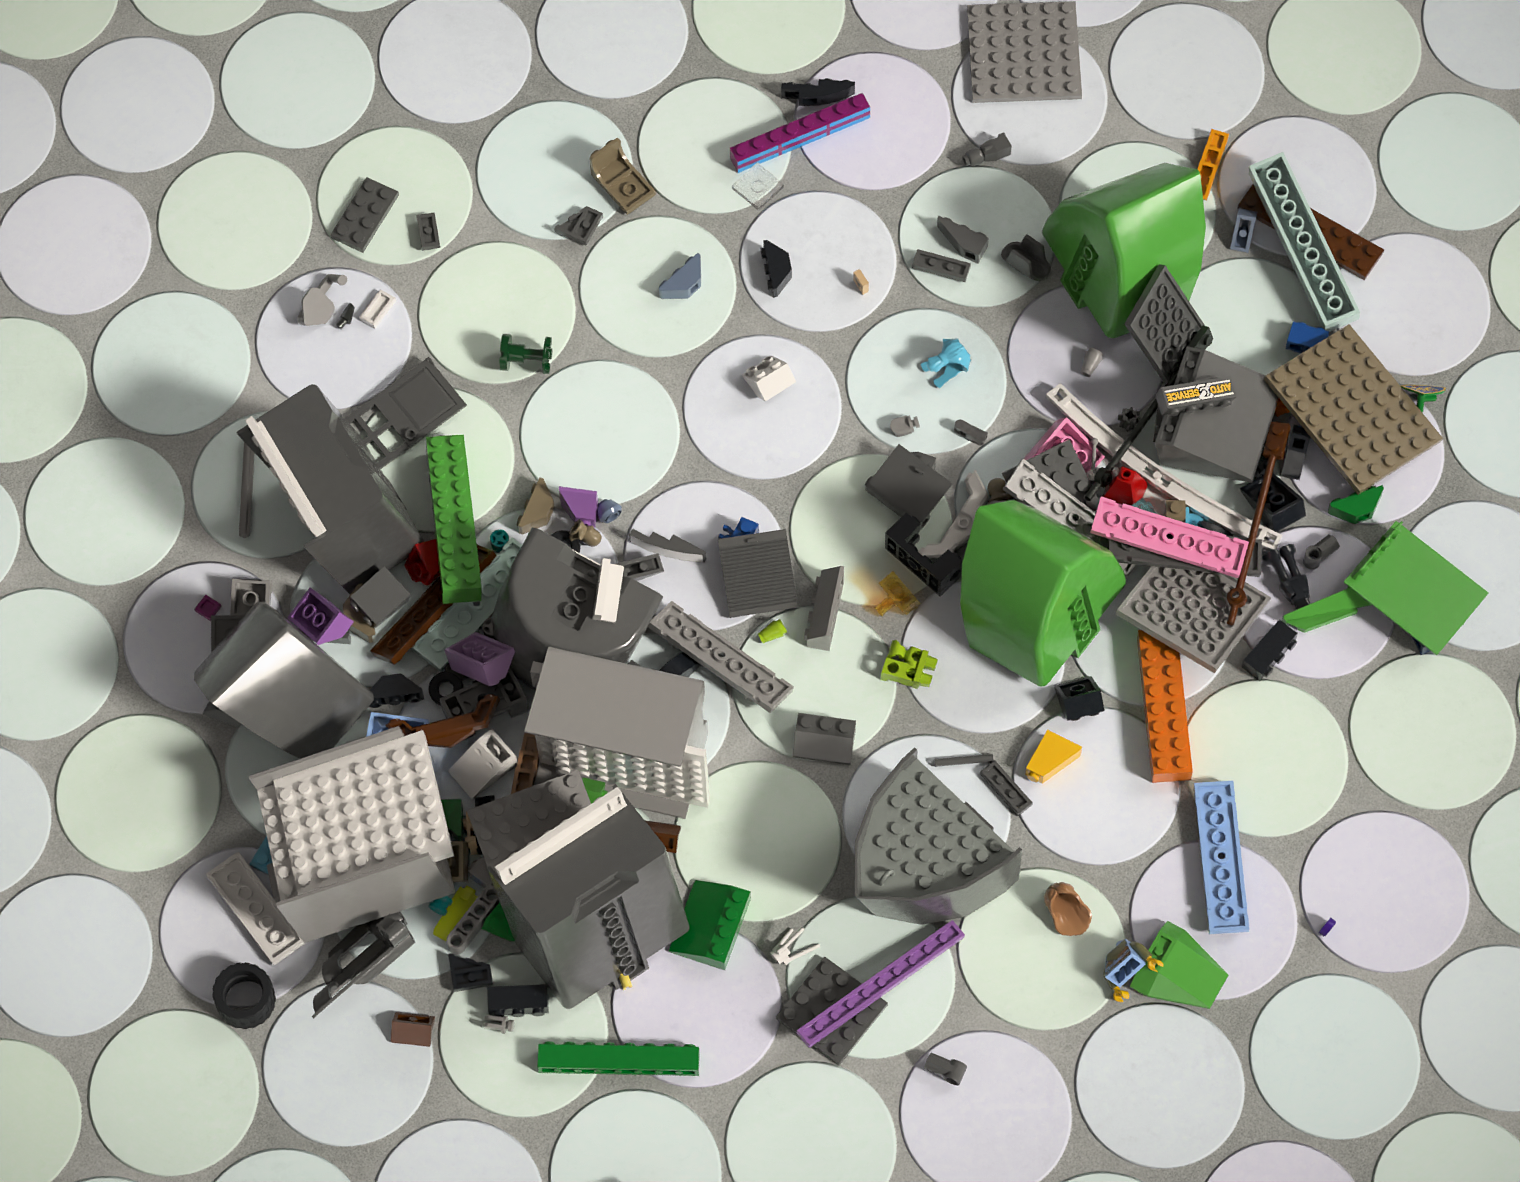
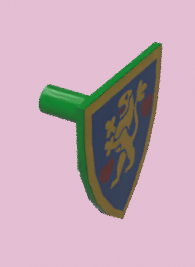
(1425, 393)

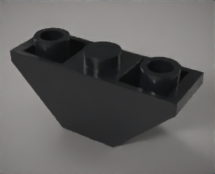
(776, 266)
(1296, 453)
(394, 690)

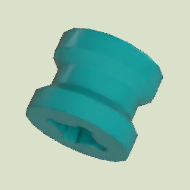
(497, 537)
(440, 905)

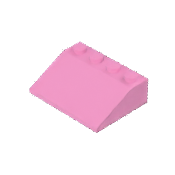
(1061, 431)

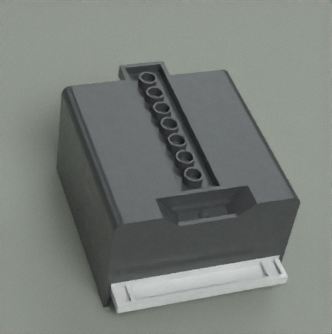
(333, 487)
(591, 899)

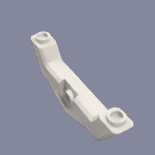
(960, 530)

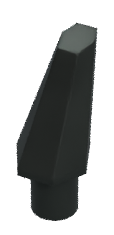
(346, 316)

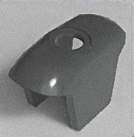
(1027, 258)

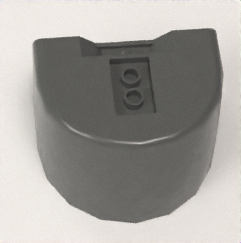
(551, 604)

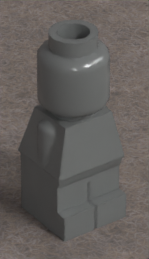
(989, 151)

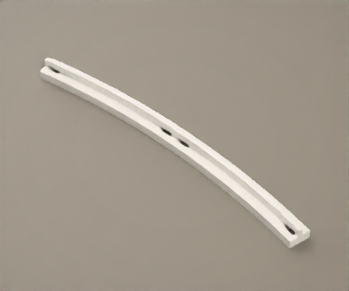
(1136, 461)

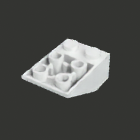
(483, 764)

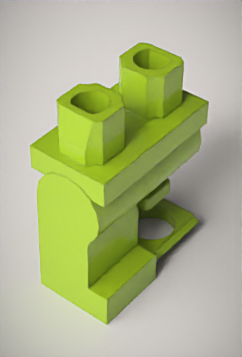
(912, 670)

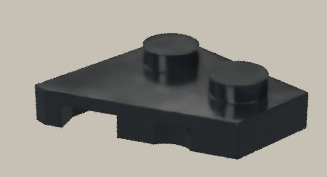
(469, 974)

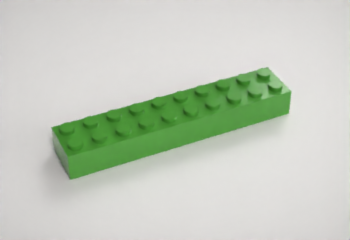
(453, 519)

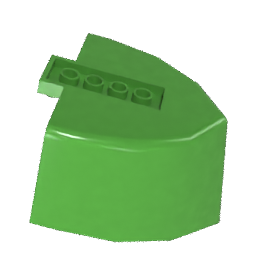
(1120, 235)
(1033, 589)

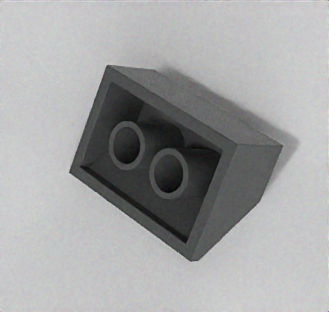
(824, 738)

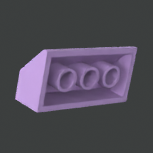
(480, 658)

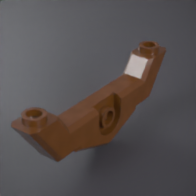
(453, 730)

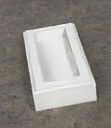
(377, 309)

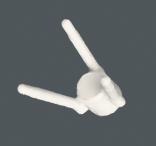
(781, 952)

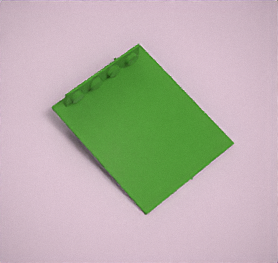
(1416, 587)

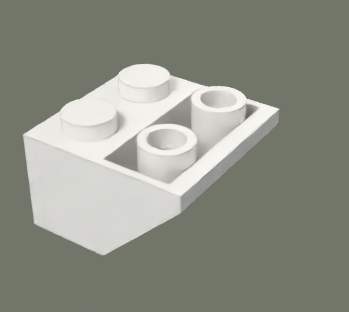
(769, 377)

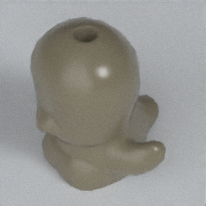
(996, 491)
(585, 533)

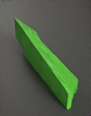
(1326, 610)

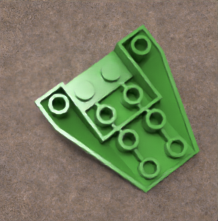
(1187, 971)

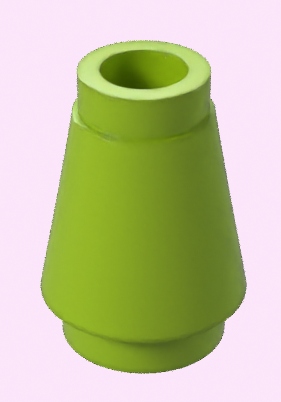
(772, 631)

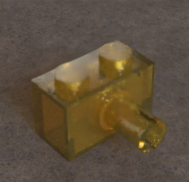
(897, 595)

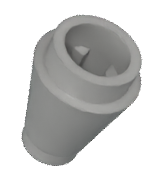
(1091, 361)

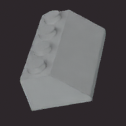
(825, 609)

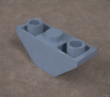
(684, 280)

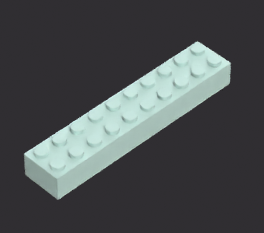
(1304, 242)

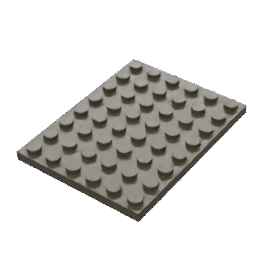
(1353, 409)

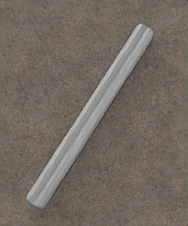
(246, 492)

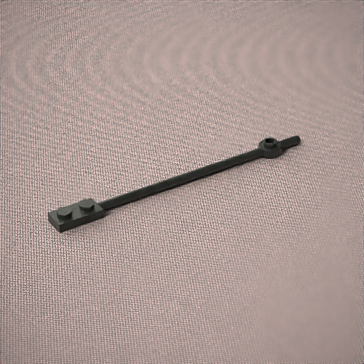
(1103, 476)

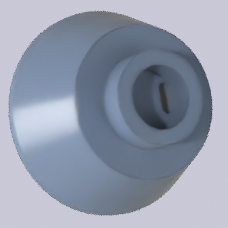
(608, 510)

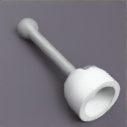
(1091, 473)

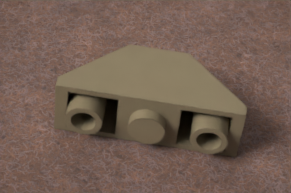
(537, 508)
(359, 626)

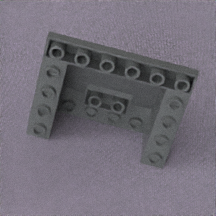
(1220, 439)

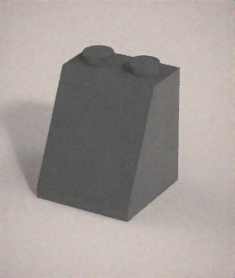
(379, 597)

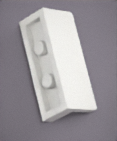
(608, 591)

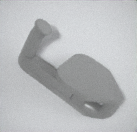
(316, 305)

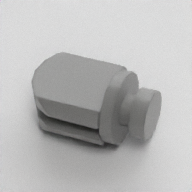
(903, 425)
(503, 1028)

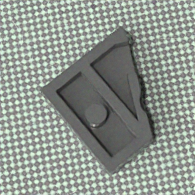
(580, 225)

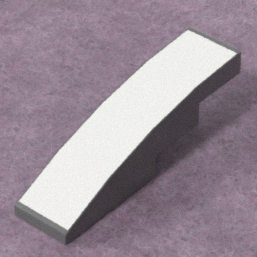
(673, 548)

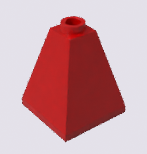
(1125, 486)

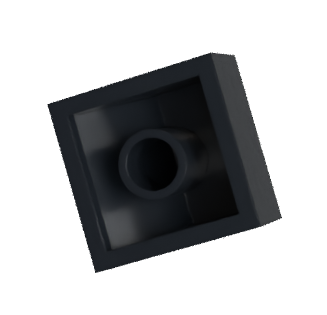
(1079, 698)

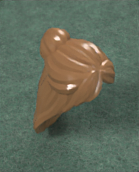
(1067, 909)

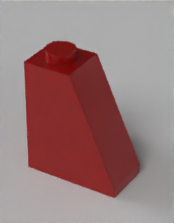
(423, 562)

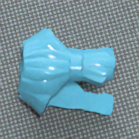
(952, 357)

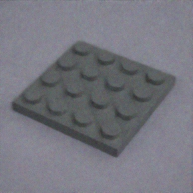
(1065, 469)
(817, 993)

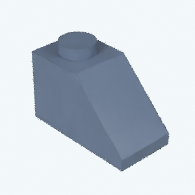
(1243, 230)

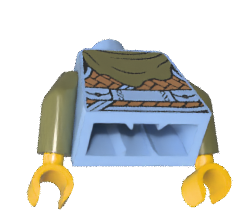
(1124, 962)

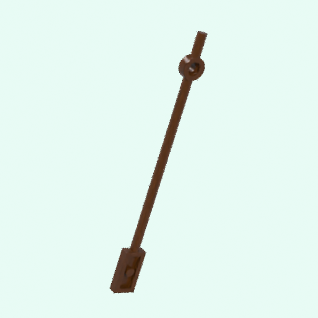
(1273, 450)

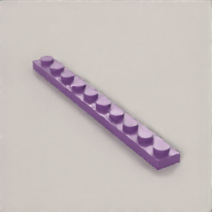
(880, 984)

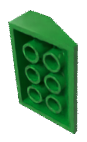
(714, 923)

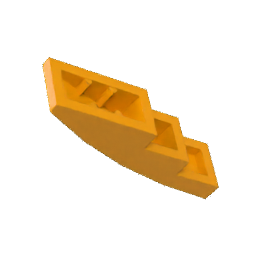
(1211, 160)

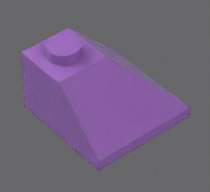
(580, 504)

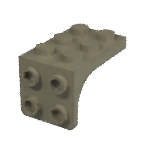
(619, 177)

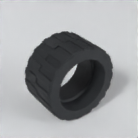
(235, 974)

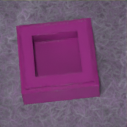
(207, 607)

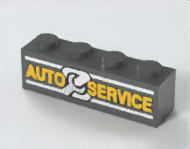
(1195, 396)

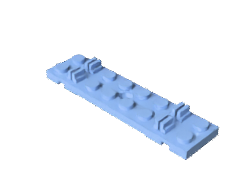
(1221, 877)

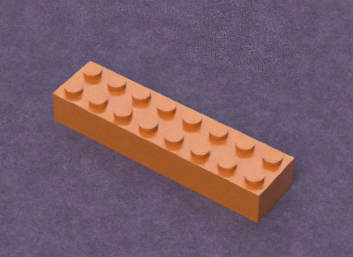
(1164, 710)

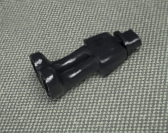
(1294, 588)

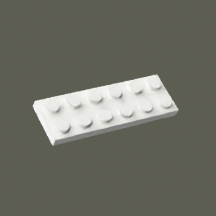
(255, 908)

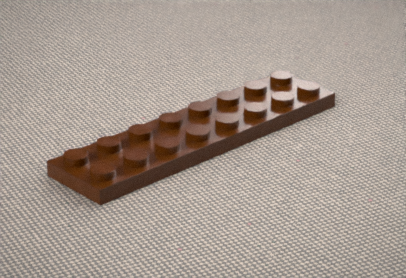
(1347, 247)
(419, 618)

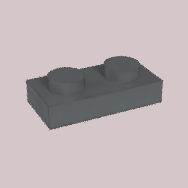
(428, 231)

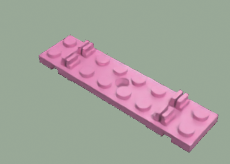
(1189, 542)

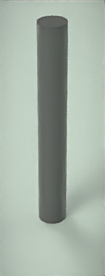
(963, 760)

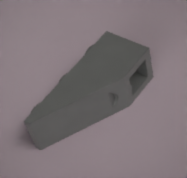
(966, 241)

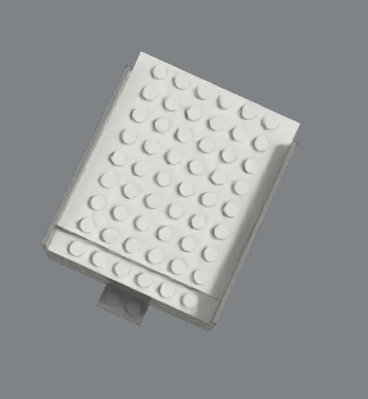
(621, 729)
(355, 833)

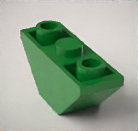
(1357, 507)

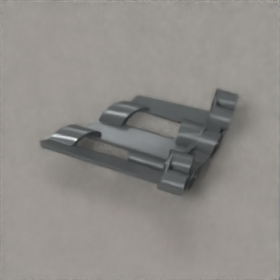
(391, 942)

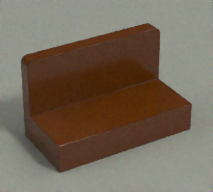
(667, 834)
(412, 1029)

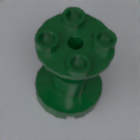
(518, 353)

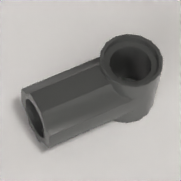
(1321, 551)
(950, 1070)

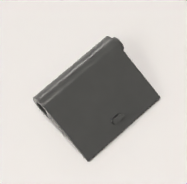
(905, 489)

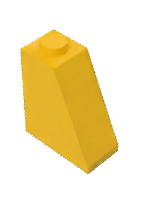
(1051, 757)

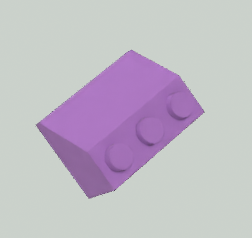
(319, 618)

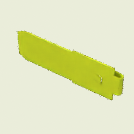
(461, 903)

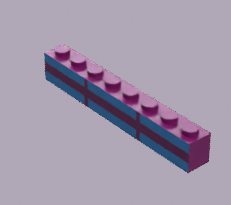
(800, 132)

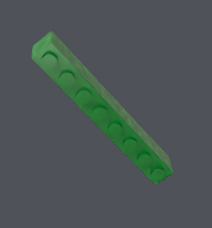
(618, 1059)

